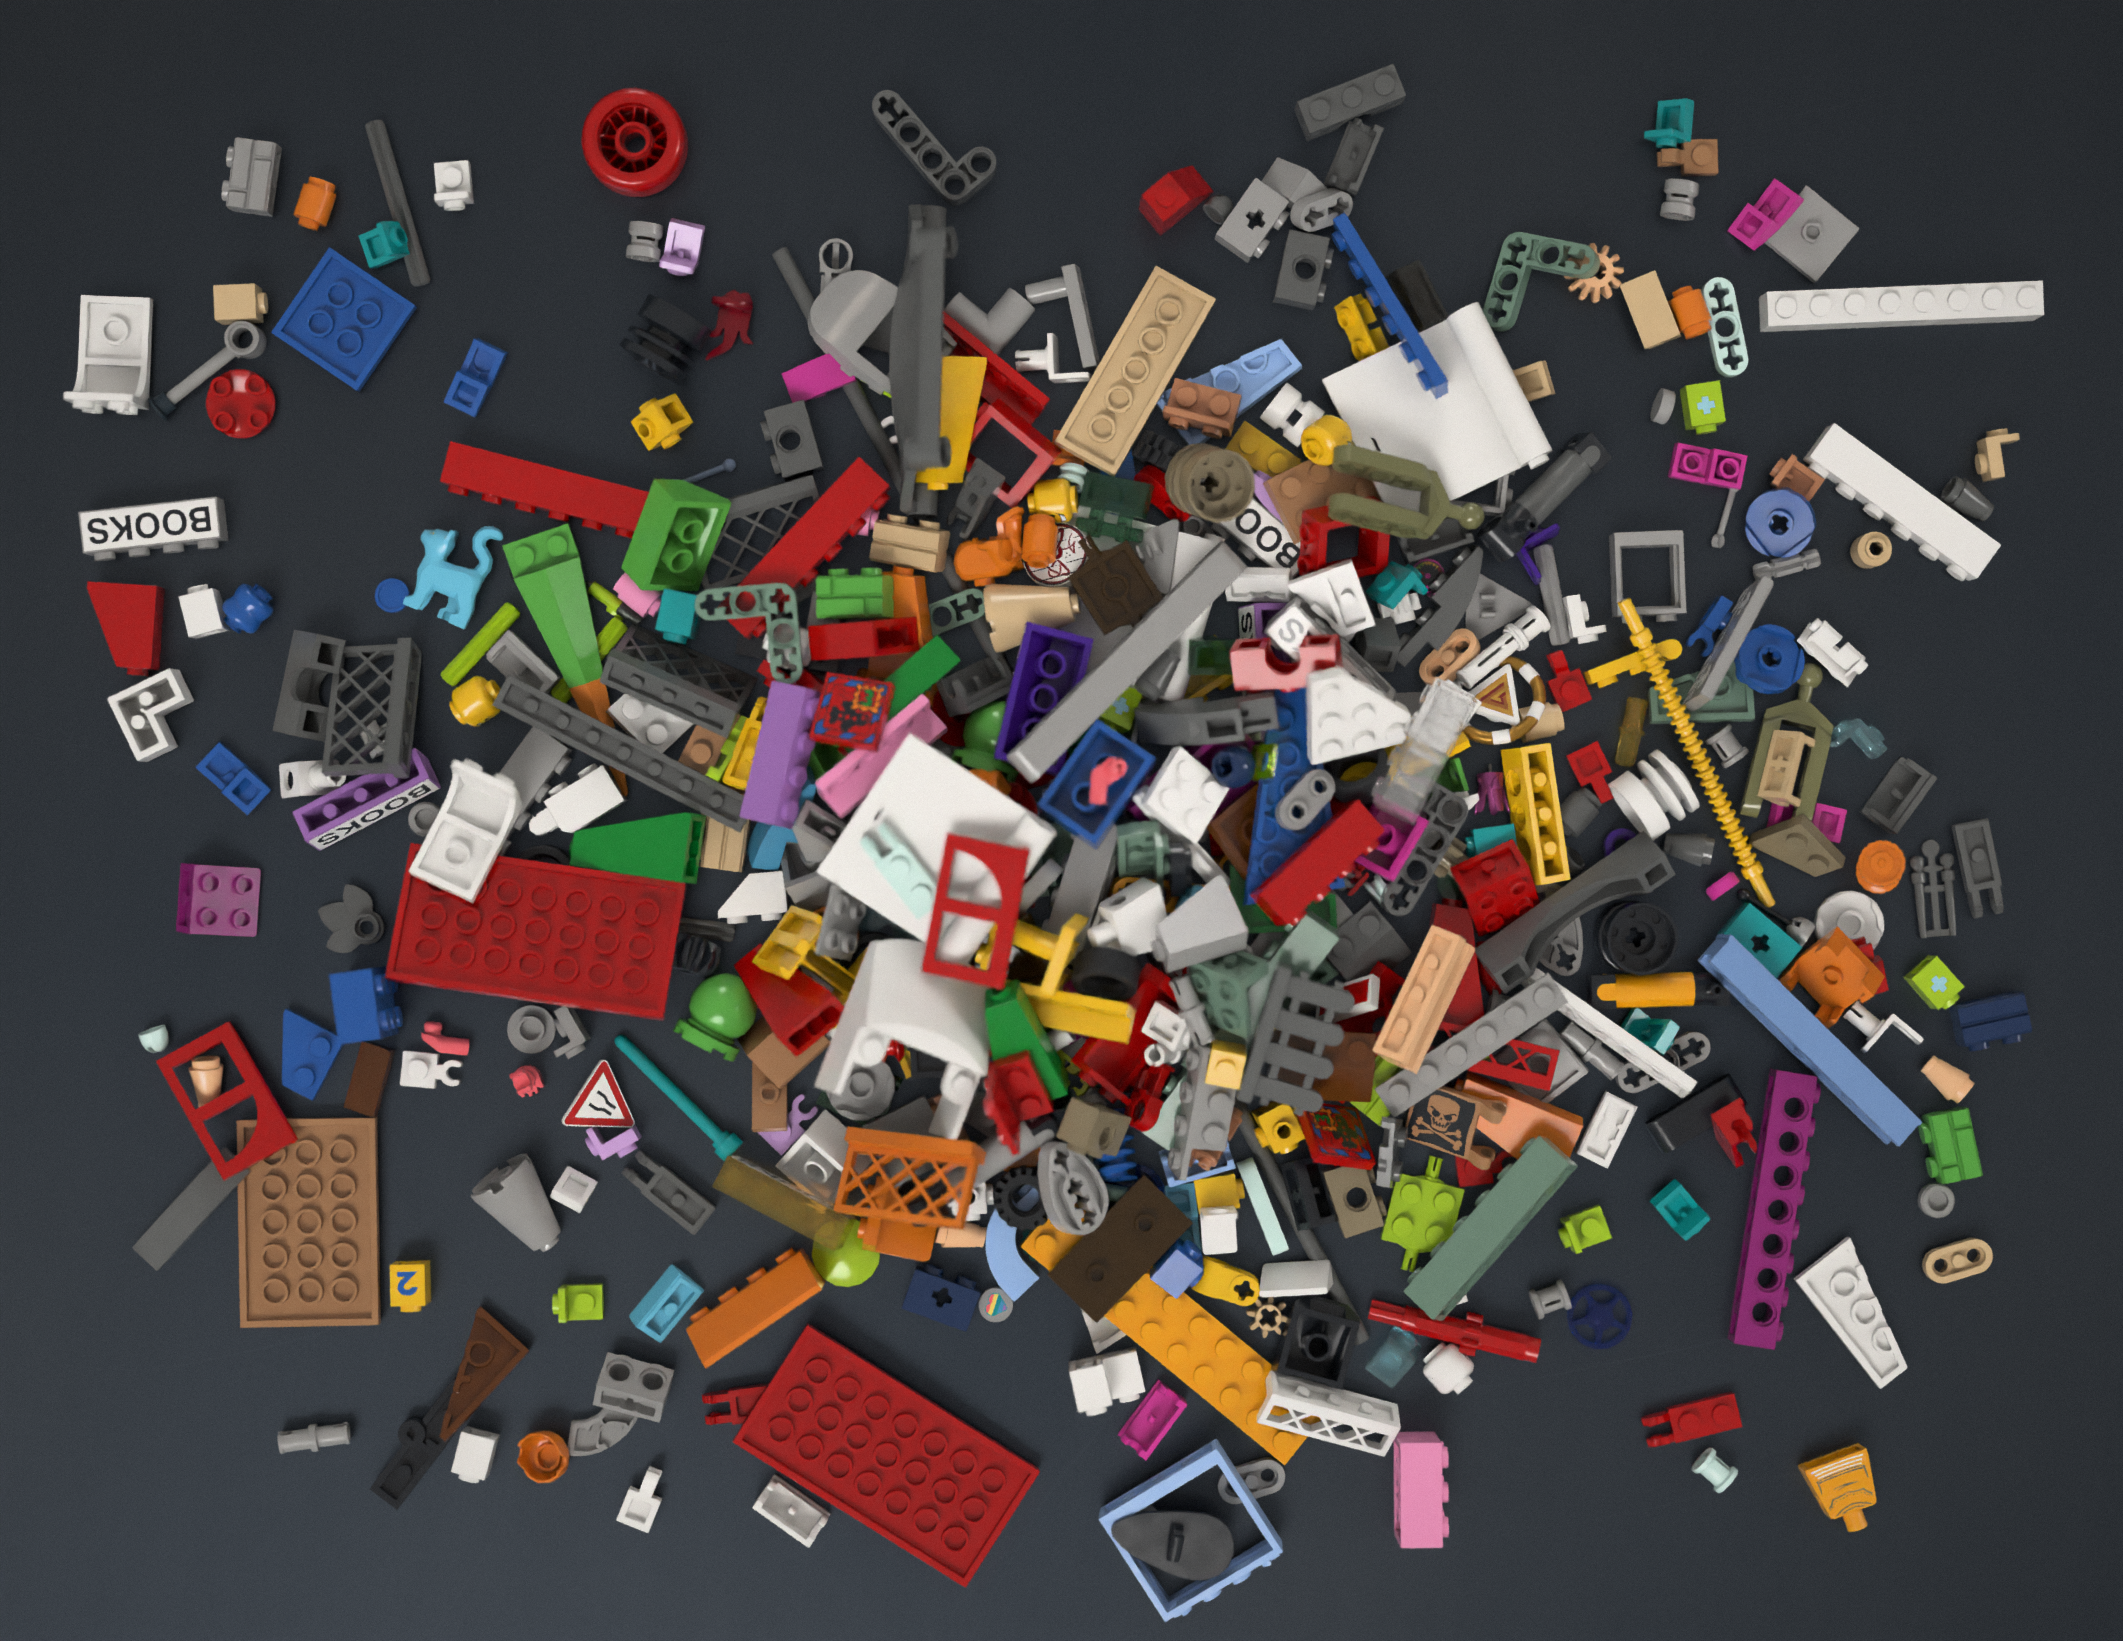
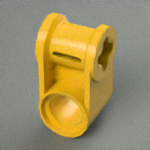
(1220, 1282)

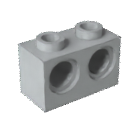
(633, 1392)

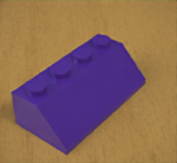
(1044, 673)

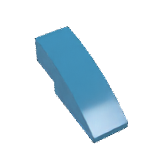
(769, 841)

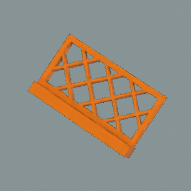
(920, 1150)

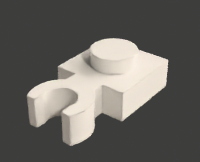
(423, 1070)

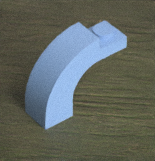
(1004, 1259)

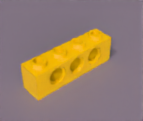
(1536, 811)

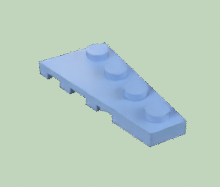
(1250, 376)

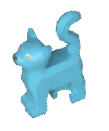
(452, 580)

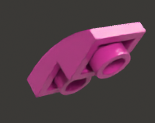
(1707, 466)

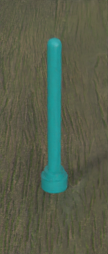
(724, 1142)

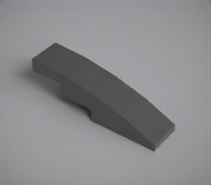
(187, 1214)

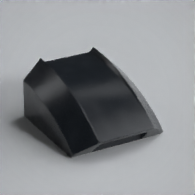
(1317, 1341)

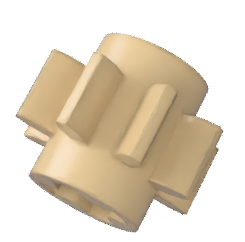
(1264, 1324)

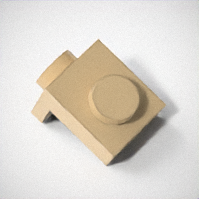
(1535, 381)
(1989, 457)

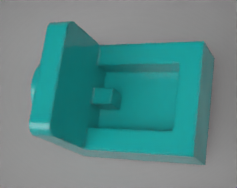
(1672, 123)
(384, 244)
(1395, 583)
(1654, 1033)
(1680, 1210)

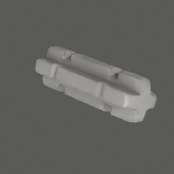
(1787, 565)

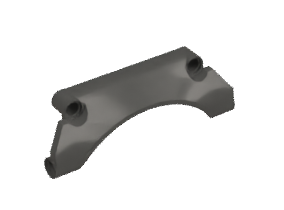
(917, 356)

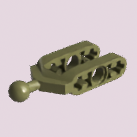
(1402, 474)
(1799, 714)

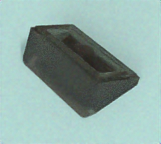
(1417, 295)

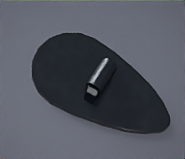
(1177, 1542)

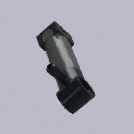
(1579, 459)

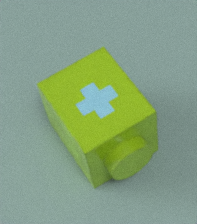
(1702, 407)
(1121, 712)
(1934, 983)

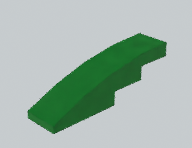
(919, 675)

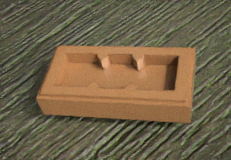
(768, 1104)

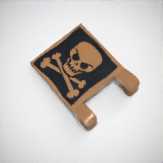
(1449, 1123)

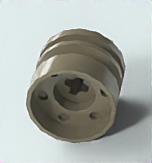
(1227, 484)

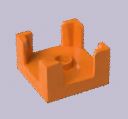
(1834, 975)

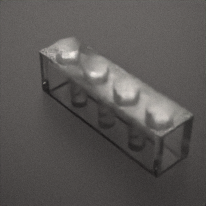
(1424, 750)

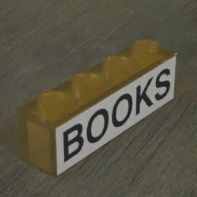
(784, 1202)

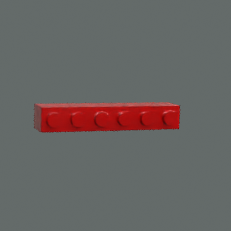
(544, 488)
(812, 541)

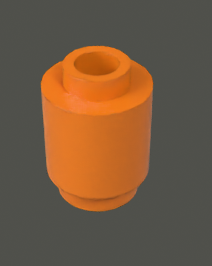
(315, 203)
(1690, 312)
(1039, 541)

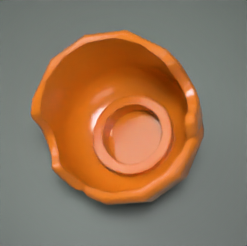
(543, 1456)

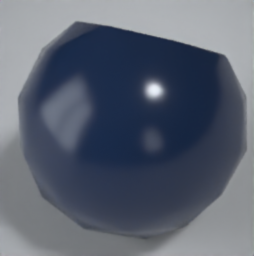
(1233, 766)

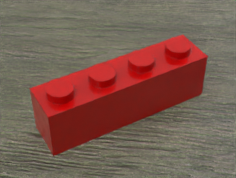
(1318, 863)

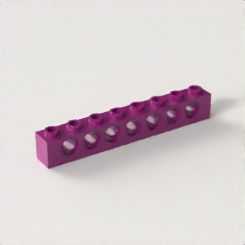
(1764, 1190)

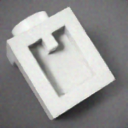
(453, 185)
(1576, 616)
(1167, 1028)

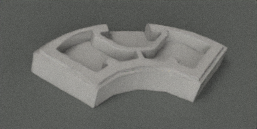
(598, 1432)

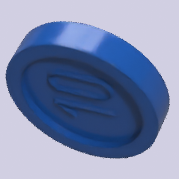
(390, 595)

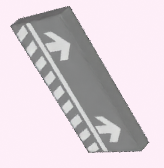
(1728, 644)

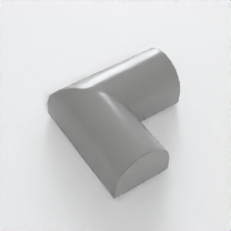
(997, 326)

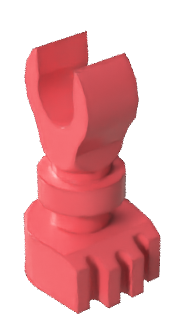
(527, 1080)

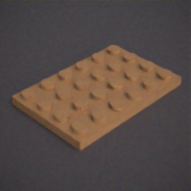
(311, 1227)

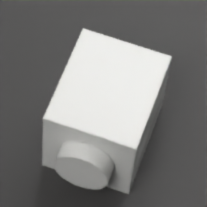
(203, 611)
(475, 1454)

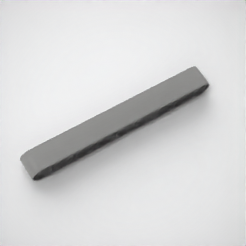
(1126, 661)

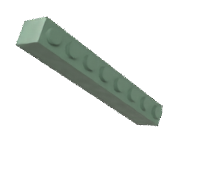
(1300, 946)

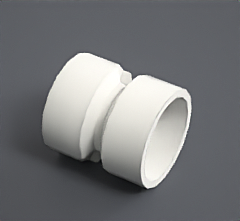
(1282, 407)

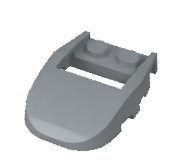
(848, 315)

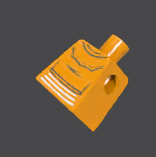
(1842, 1484)

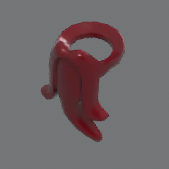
(734, 317)

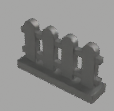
(1292, 1022)

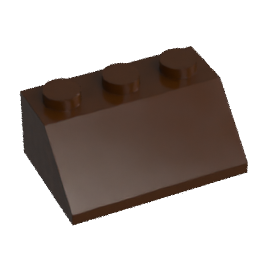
(1352, 1066)

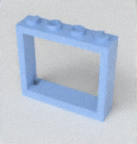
(1166, 1482)

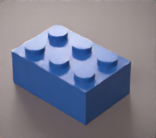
(1068, 796)
(364, 1005)

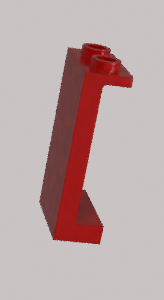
(1117, 1063)

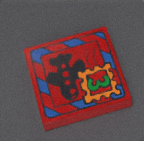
(852, 712)
(1337, 1137)

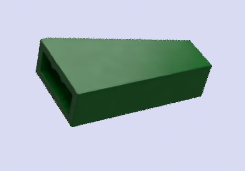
(650, 847)
(1016, 1028)

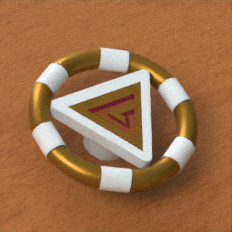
(1500, 702)

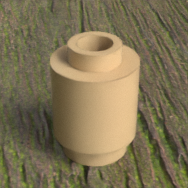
(1861, 552)
(1548, 725)

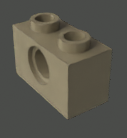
(1093, 1128)
(1354, 1218)

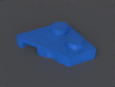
(306, 1054)

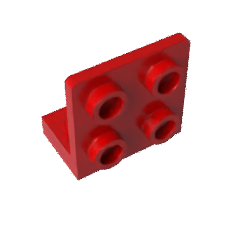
(1496, 887)
(1014, 1096)

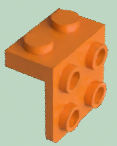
(895, 1237)

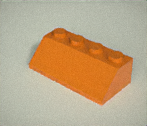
(754, 1306)

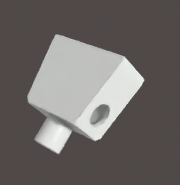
(1130, 918)

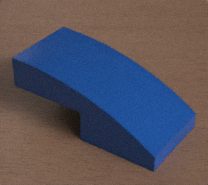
(476, 377)
(233, 777)

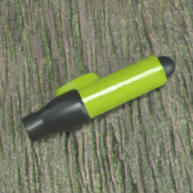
(614, 604)

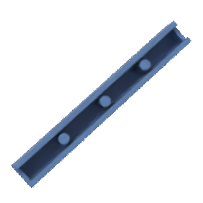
(1809, 1040)

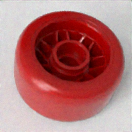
(632, 115)

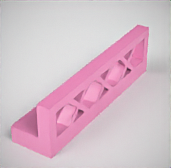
(857, 773)

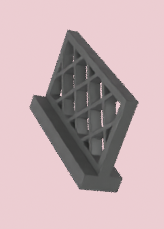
(758, 501)
(676, 694)
(400, 715)

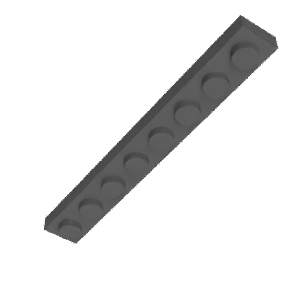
(621, 752)

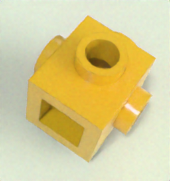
(661, 422)
(1269, 1119)

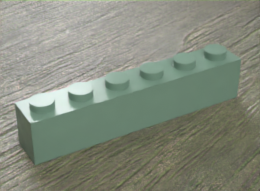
(1489, 1228)

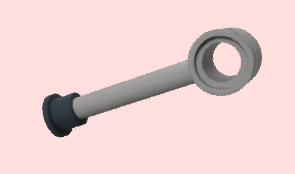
(166, 402)

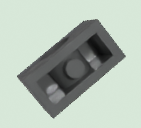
(1298, 249)
(792, 419)

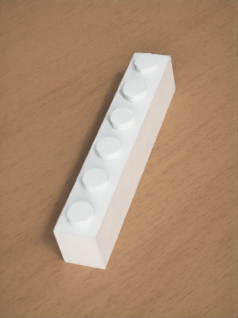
(1902, 503)

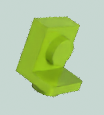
(1584, 1229)
(579, 1302)

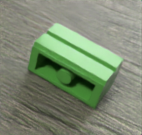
(854, 595)
(1950, 1145)

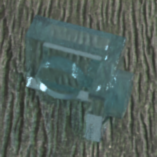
(1394, 1357)

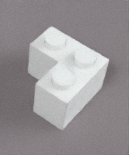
(142, 712)
(1106, 1378)

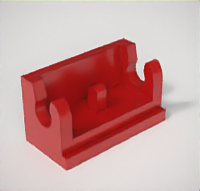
(1731, 1128)

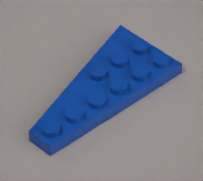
(1270, 842)

